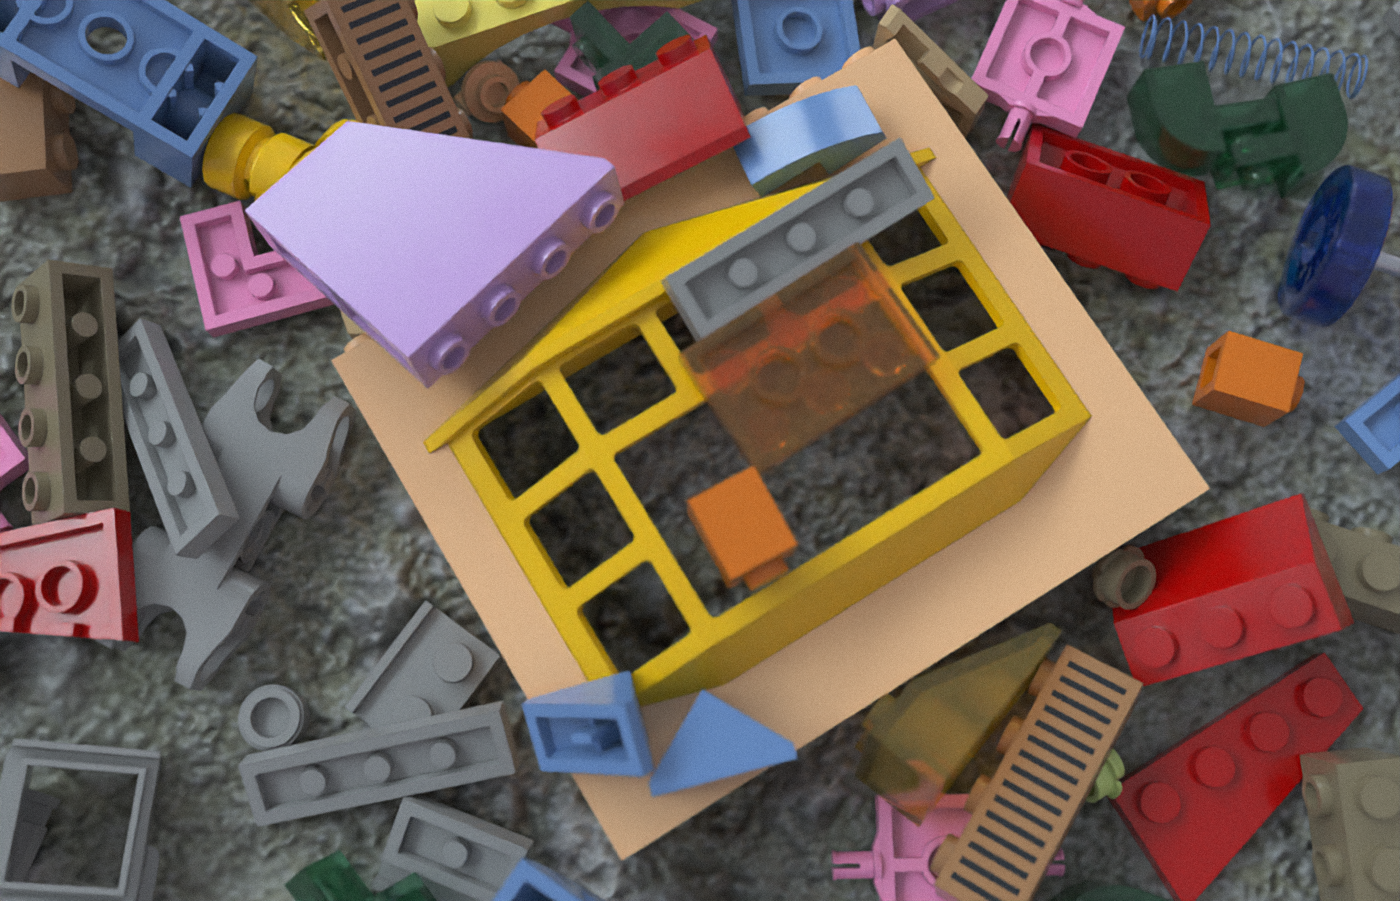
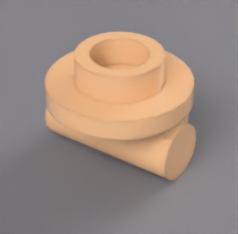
(486, 90)

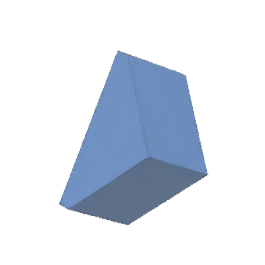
(591, 728)
(716, 745)

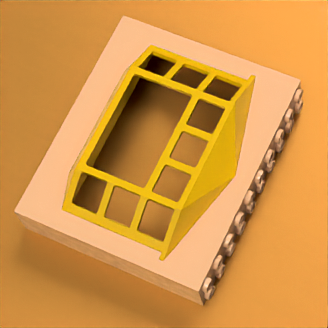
(875, 601)

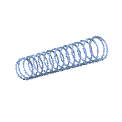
(1150, 48)

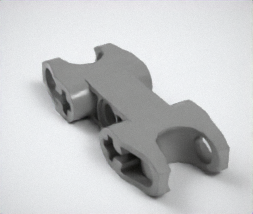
(264, 477)

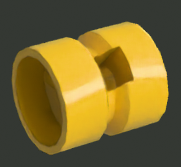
(248, 157)

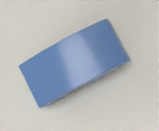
(817, 129)

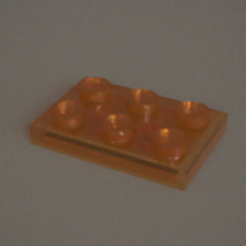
(808, 358)

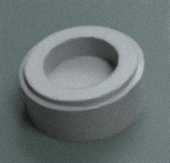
(273, 717)

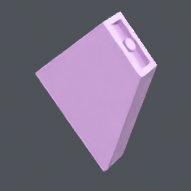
(432, 232)

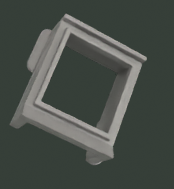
(139, 860)

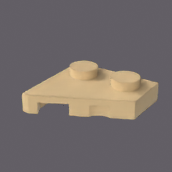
(948, 82)

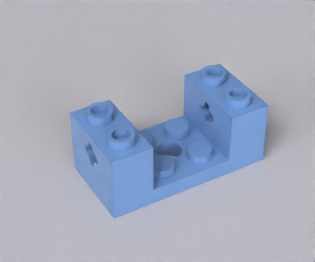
(164, 84)

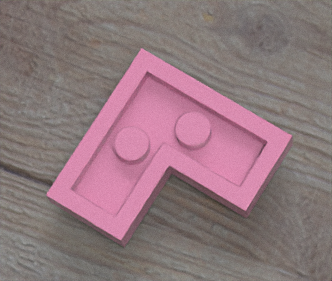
(236, 283)

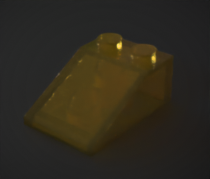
(942, 720)

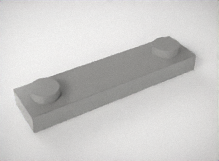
(797, 239)
(172, 443)
(380, 764)

